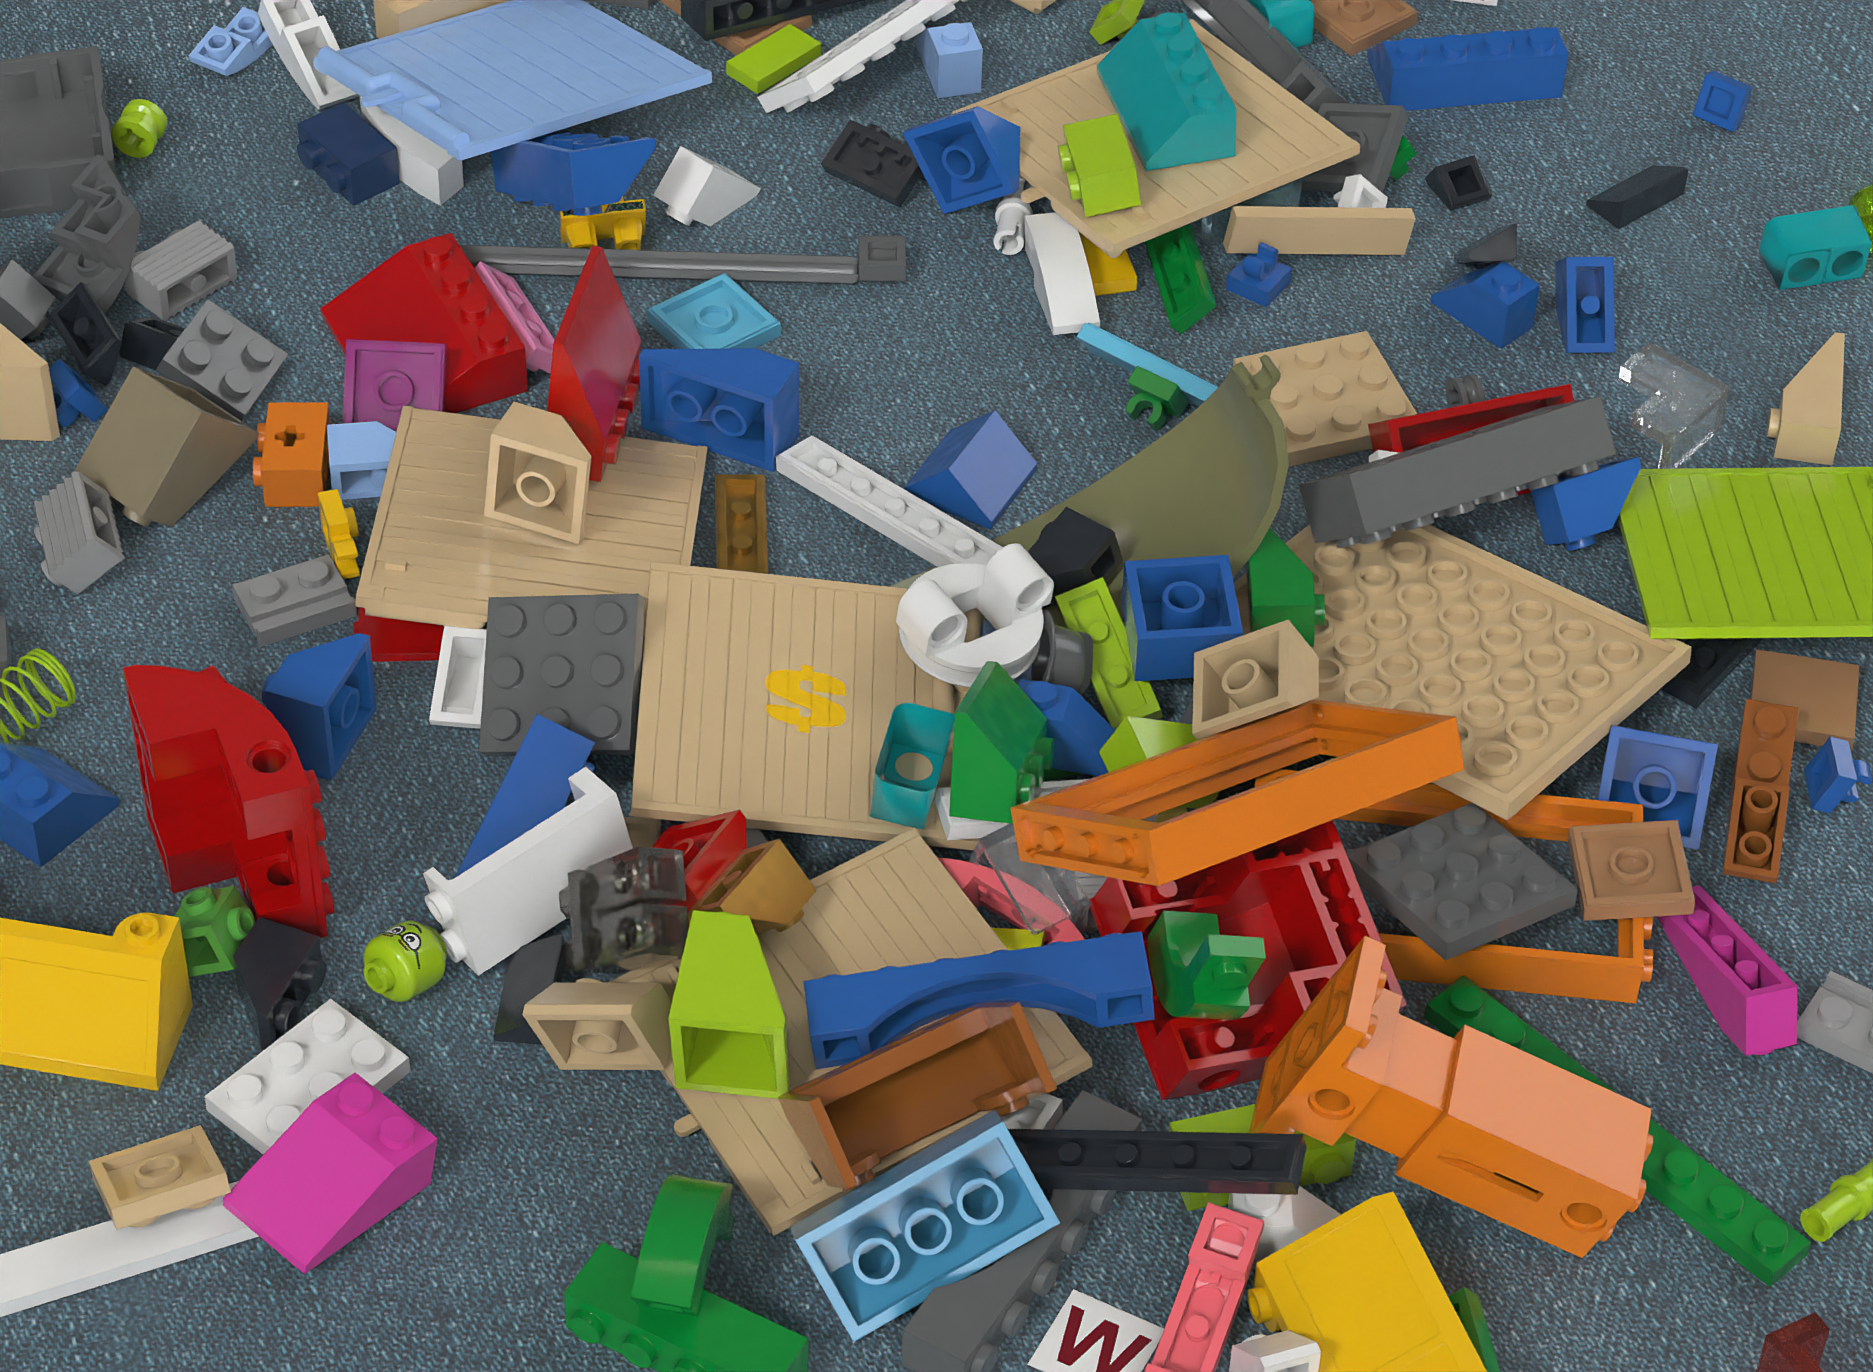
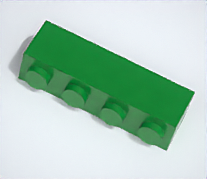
(714, 1341)

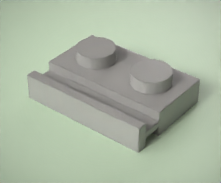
(294, 600)
(1840, 1021)

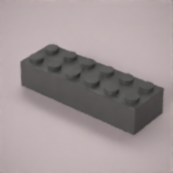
(1458, 473)

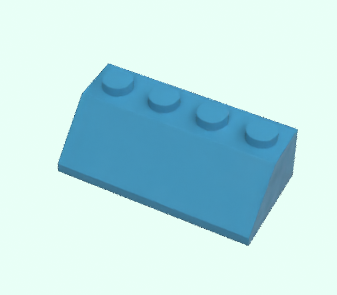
(924, 1225)

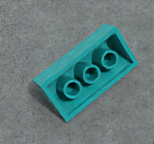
(1169, 94)

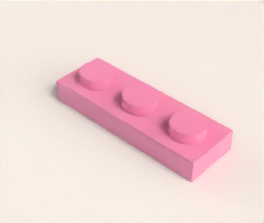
(521, 316)

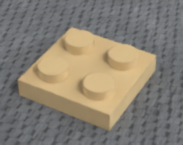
(159, 1178)

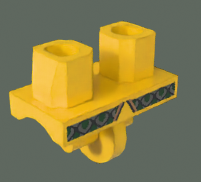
(619, 220)

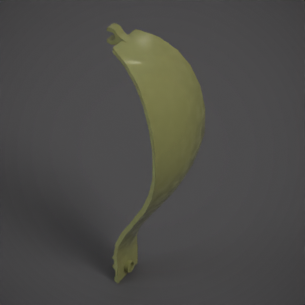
(1192, 491)

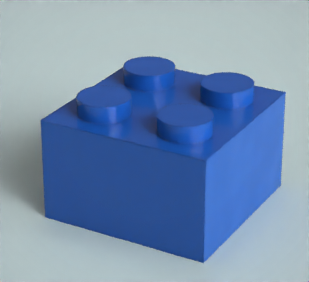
(1175, 611)

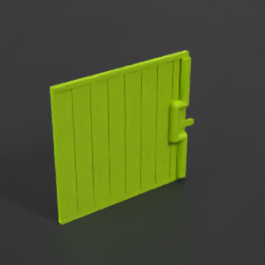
(1752, 551)

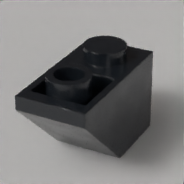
(1075, 552)
(275, 976)

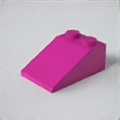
(334, 1173)

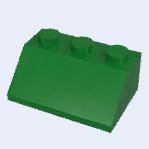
(997, 748)

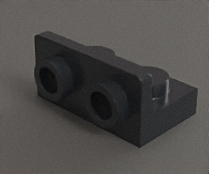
(873, 162)

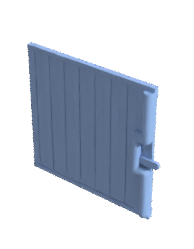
(510, 73)

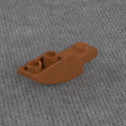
(1759, 791)

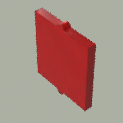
(400, 638)

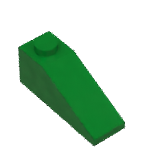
(1282, 589)

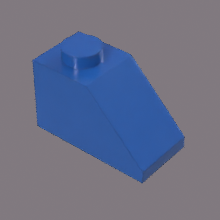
(1492, 302)
(1586, 303)
(1584, 503)
(1073, 724)

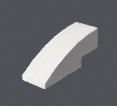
(297, 39)
(420, 161)
(1060, 273)
(459, 678)

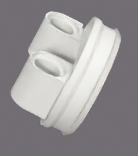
(1007, 594)

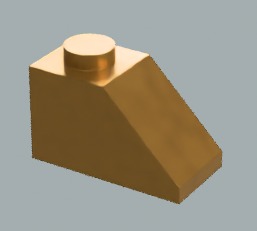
(762, 885)

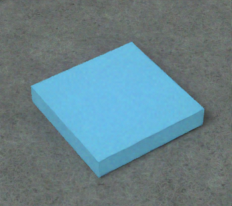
(714, 317)

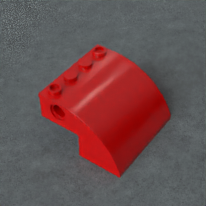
(228, 795)
(1311, 919)

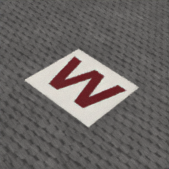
(1095, 1339)

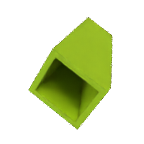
(727, 1013)

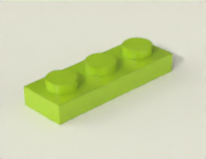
(1094, 613)

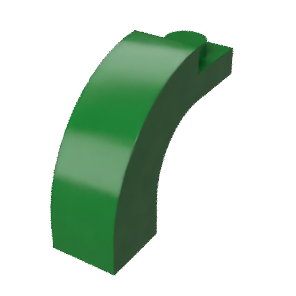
(1199, 969)
(680, 1242)

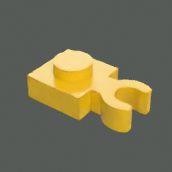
(339, 529)

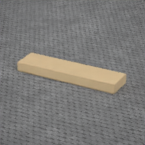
(1320, 230)

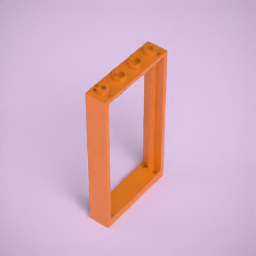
(1100, 823)
(1509, 966)

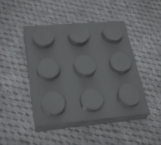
(566, 662)
(1460, 880)

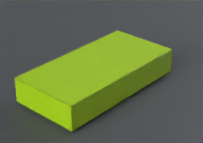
(773, 58)

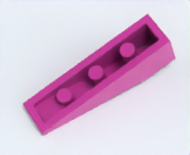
(1735, 977)

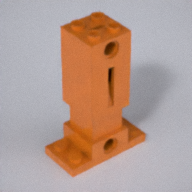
(1457, 1111)

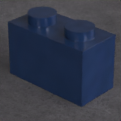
(348, 154)

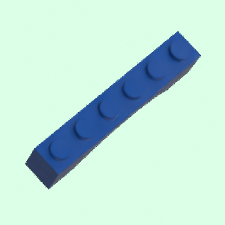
(1090, 979)

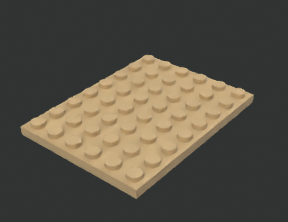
(1480, 640)

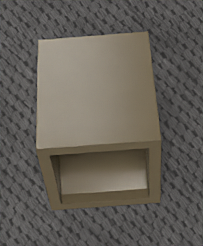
(162, 448)

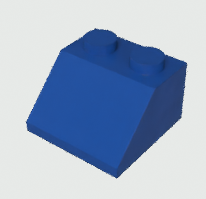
(324, 700)
(1662, 774)
(46, 802)

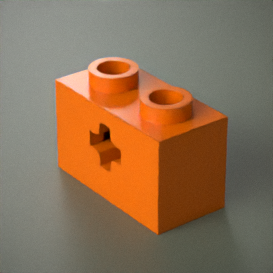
(293, 454)

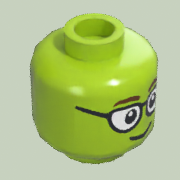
(404, 961)

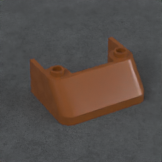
(916, 1087)

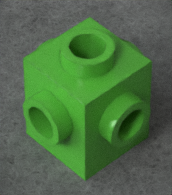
(213, 928)

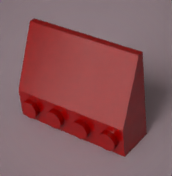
(436, 297)
(596, 364)

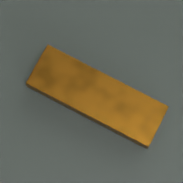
(741, 522)

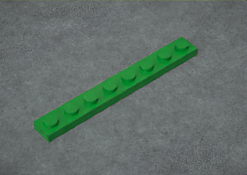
(1671, 1171)

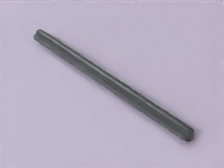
(670, 264)

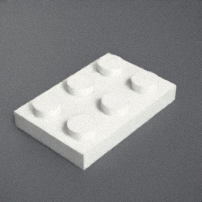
(300, 1067)

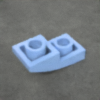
(232, 47)

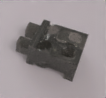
(617, 911)

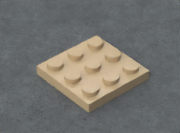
(1331, 395)

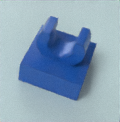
(1722, 101)
(1259, 276)
(73, 395)
(1833, 775)

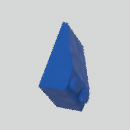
(722, 399)

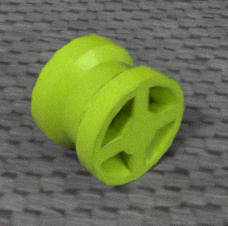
(139, 128)

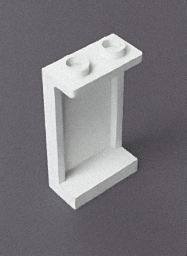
(517, 888)

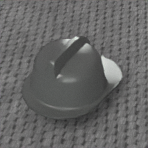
(1063, 656)

